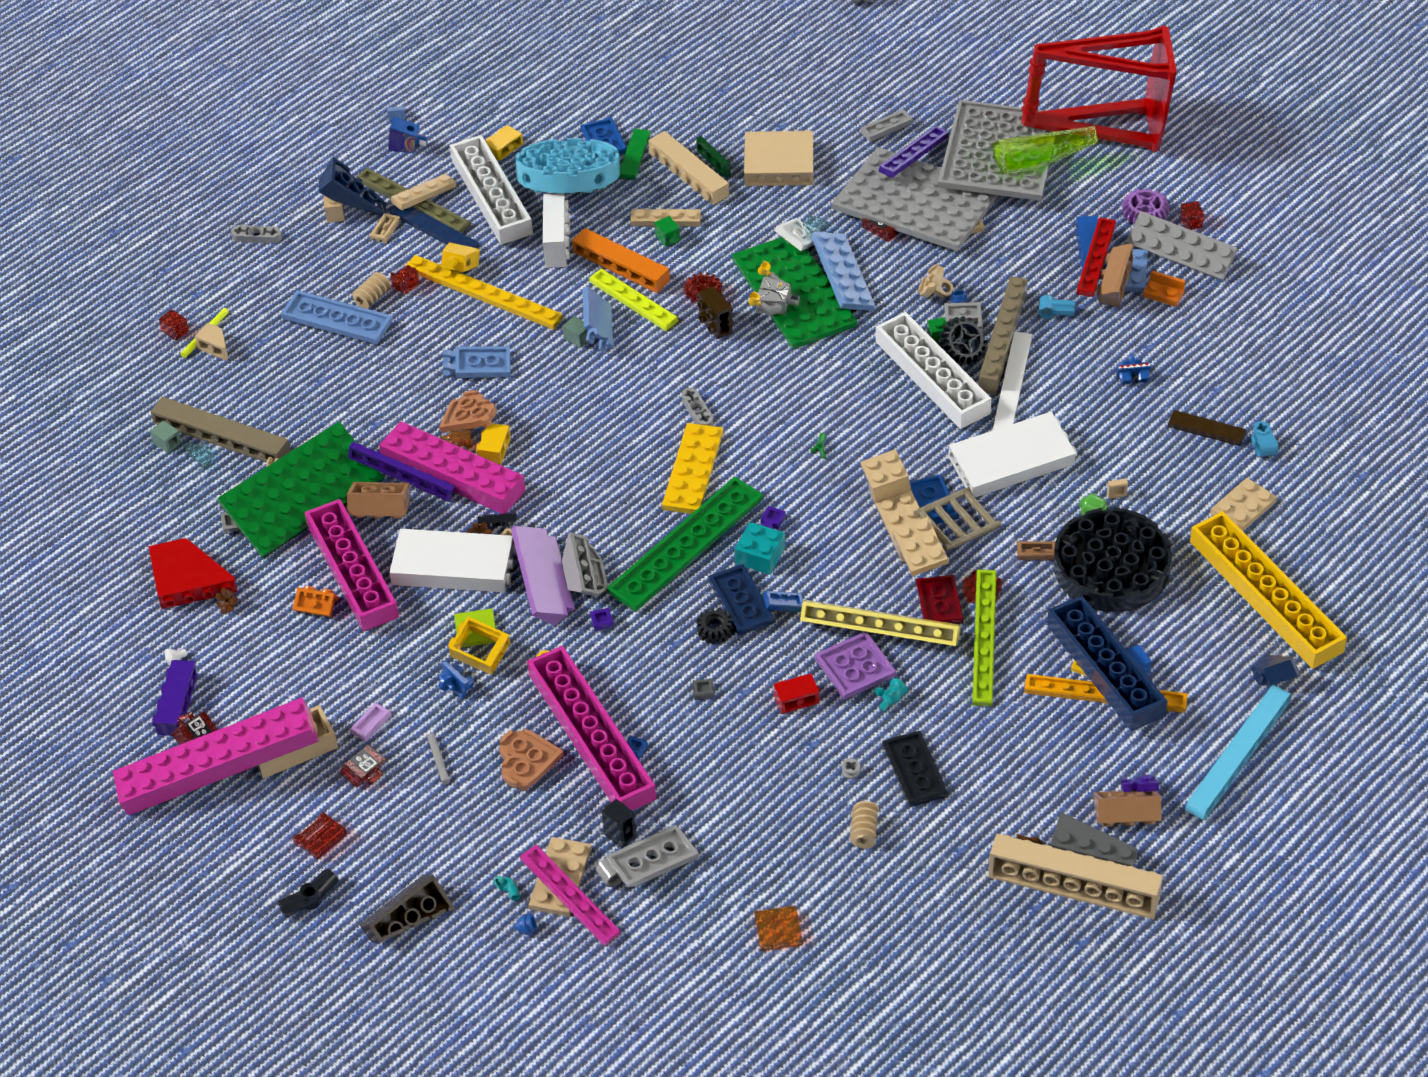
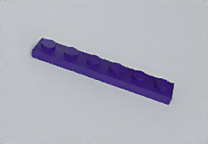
(913, 151)
(400, 471)

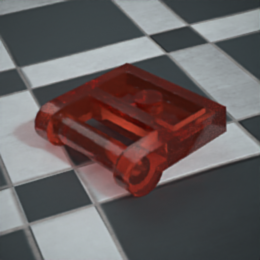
(323, 839)

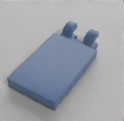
(597, 319)
(477, 362)

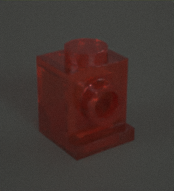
(405, 279)

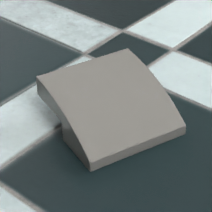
(969, 309)

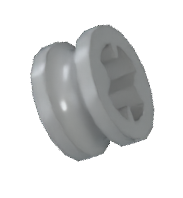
(852, 763)

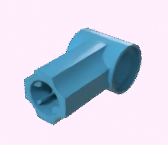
(1049, 307)

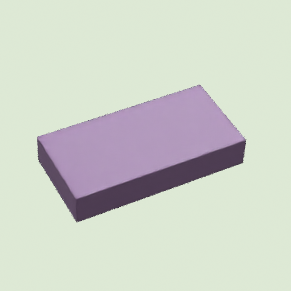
(370, 722)

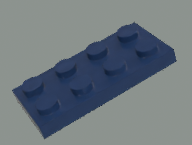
(741, 599)

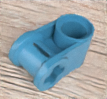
(1264, 440)

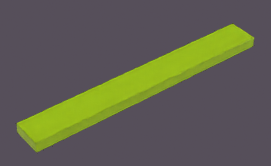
(984, 638)

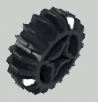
(965, 354)

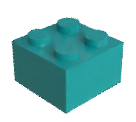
(759, 548)

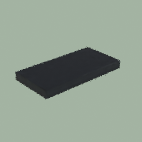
(914, 768)

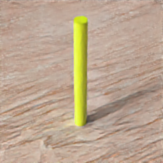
(216, 320)

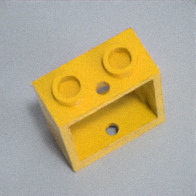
(502, 643)

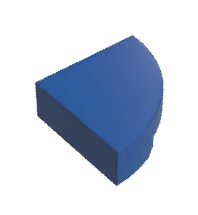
(637, 745)

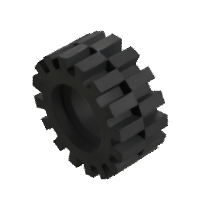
(714, 635)

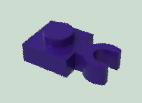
(773, 517)
(1142, 784)

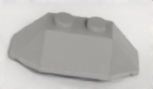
(583, 566)

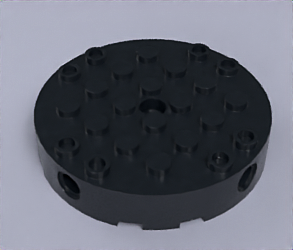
(1112, 559)

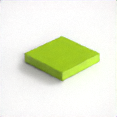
(485, 616)

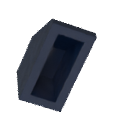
(1274, 670)

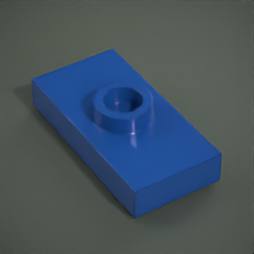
(783, 601)

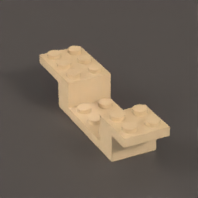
(895, 502)

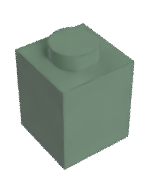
(575, 332)
(165, 436)

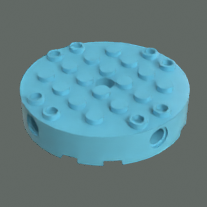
(567, 166)

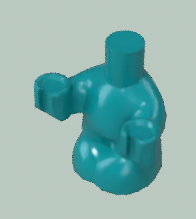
(892, 694)

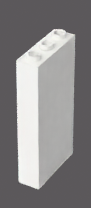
(1012, 454)
(453, 560)

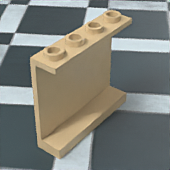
(778, 158)

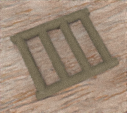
(962, 537)

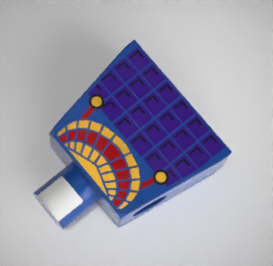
(405, 136)

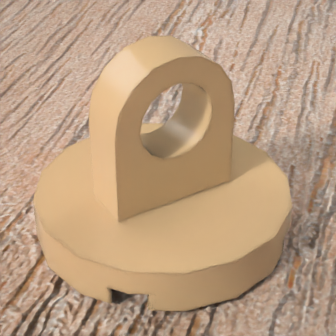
(933, 283)

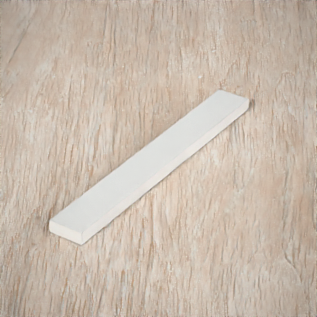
(1013, 380)

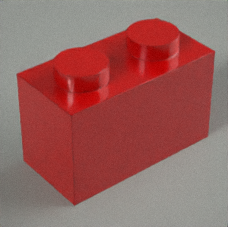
(796, 693)

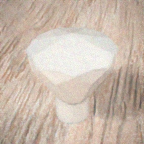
(171, 654)

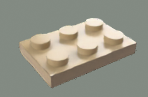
(1245, 503)

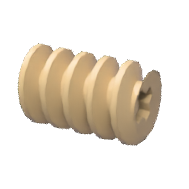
(371, 290)
(864, 824)

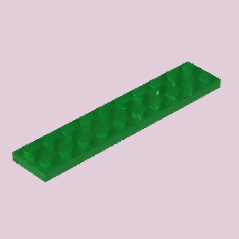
(684, 544)

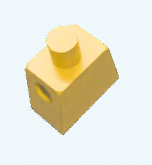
(456, 257)

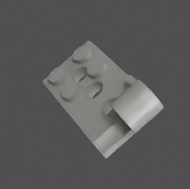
(616, 865)

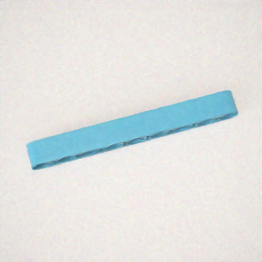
(1238, 752)

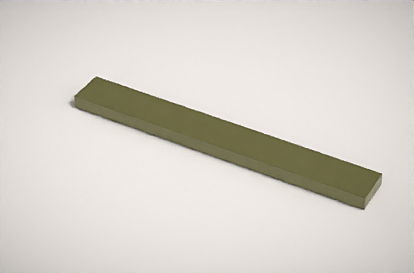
(390, 188)

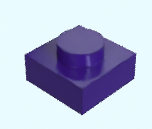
(601, 619)

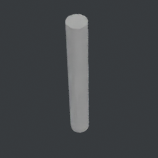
(438, 758)

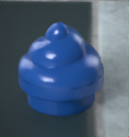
(526, 924)

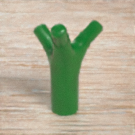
(820, 445)

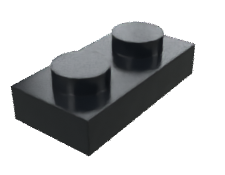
(505, 518)

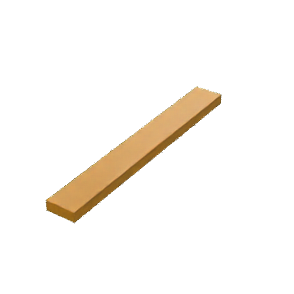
(1087, 691)

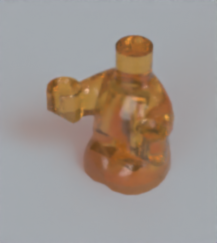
(458, 438)

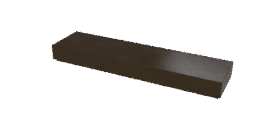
(1207, 428)

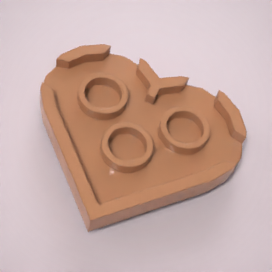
(468, 413)
(526, 758)

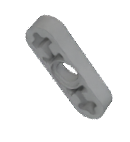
(271, 236)
(697, 402)

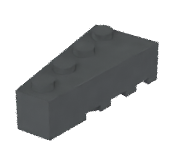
(1088, 841)

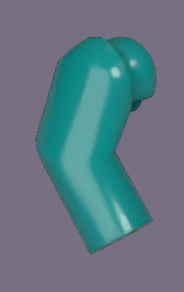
(508, 885)

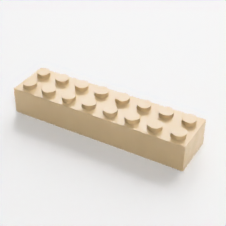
(1075, 876)

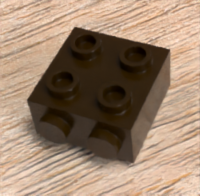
(715, 312)

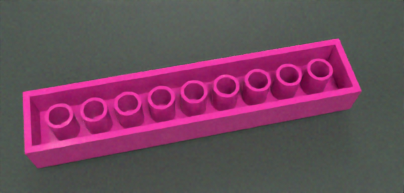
(591, 729)
(215, 756)

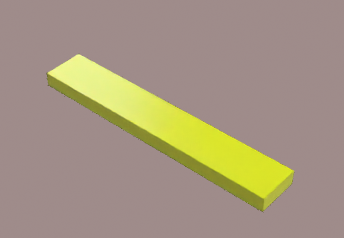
(633, 299)

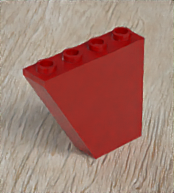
(186, 573)

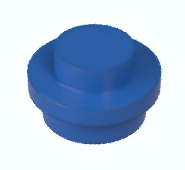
(958, 296)

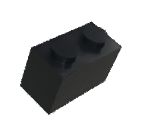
(618, 823)

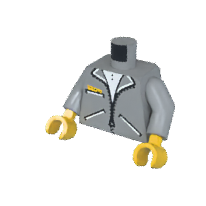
(773, 293)

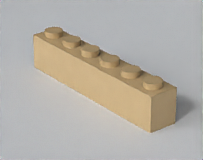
(688, 167)

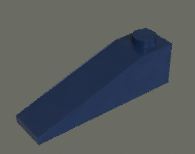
(343, 187)

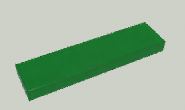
(634, 154)

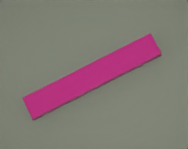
(570, 895)

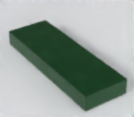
(713, 156)

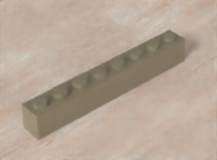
(1003, 335)
(220, 430)

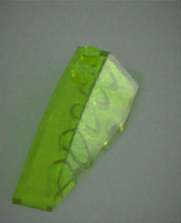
(1039, 150)

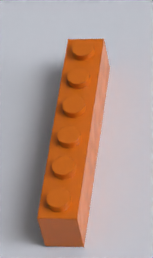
(621, 260)

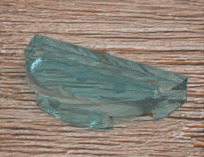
(813, 224)
(200, 453)

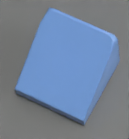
(397, 112)

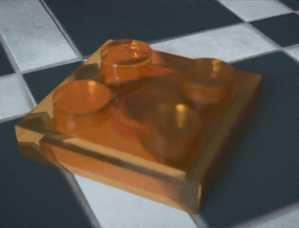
(778, 928)

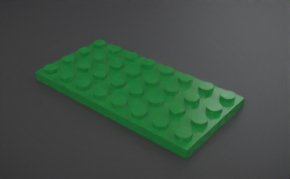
(818, 309)
(274, 501)

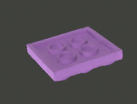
(855, 665)

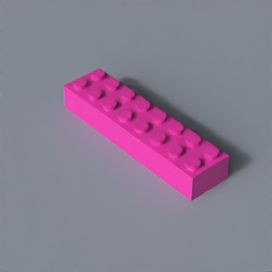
(469, 473)
(352, 565)

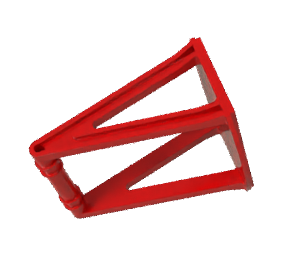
(1155, 105)

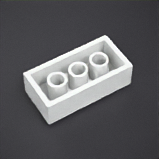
(556, 230)

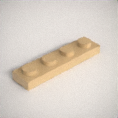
(423, 191)
(682, 217)

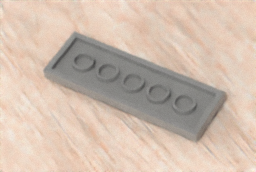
(1182, 246)

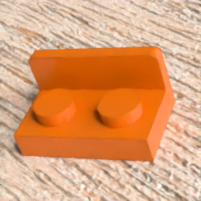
(1164, 288)
(314, 602)

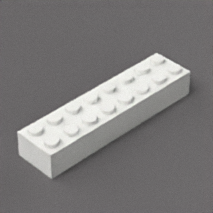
(491, 190)
(933, 370)

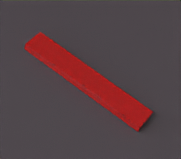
(1096, 257)

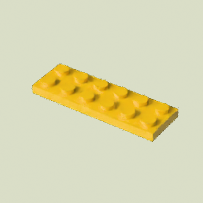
(692, 468)

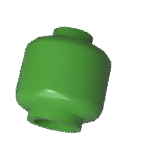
(1092, 502)

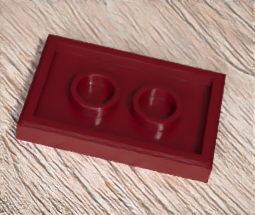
(939, 599)

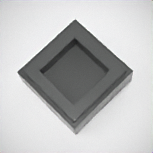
(703, 689)

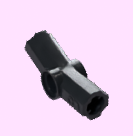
(316, 890)

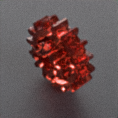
(700, 283)

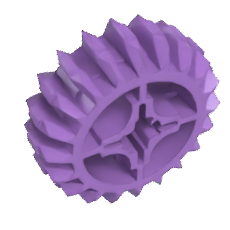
(1145, 201)

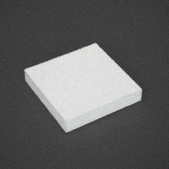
(795, 234)

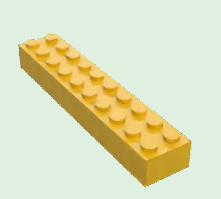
(1268, 590)

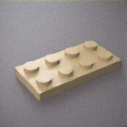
(572, 860)

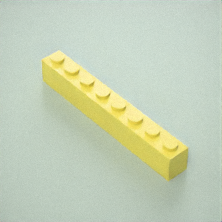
(880, 622)

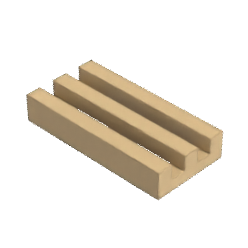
(387, 230)

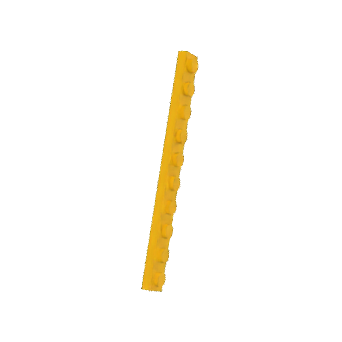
(486, 293)

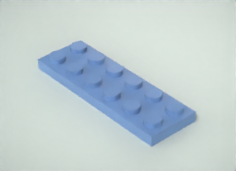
(843, 271)
(336, 317)

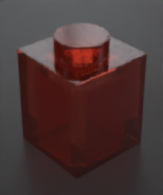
(1192, 215)
(173, 325)

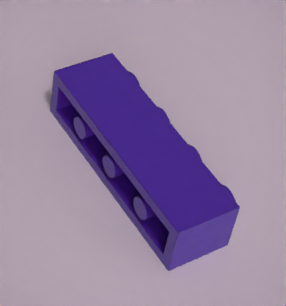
(175, 696)

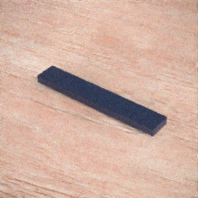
(432, 226)

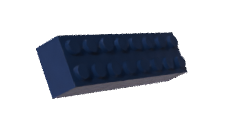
(1107, 663)

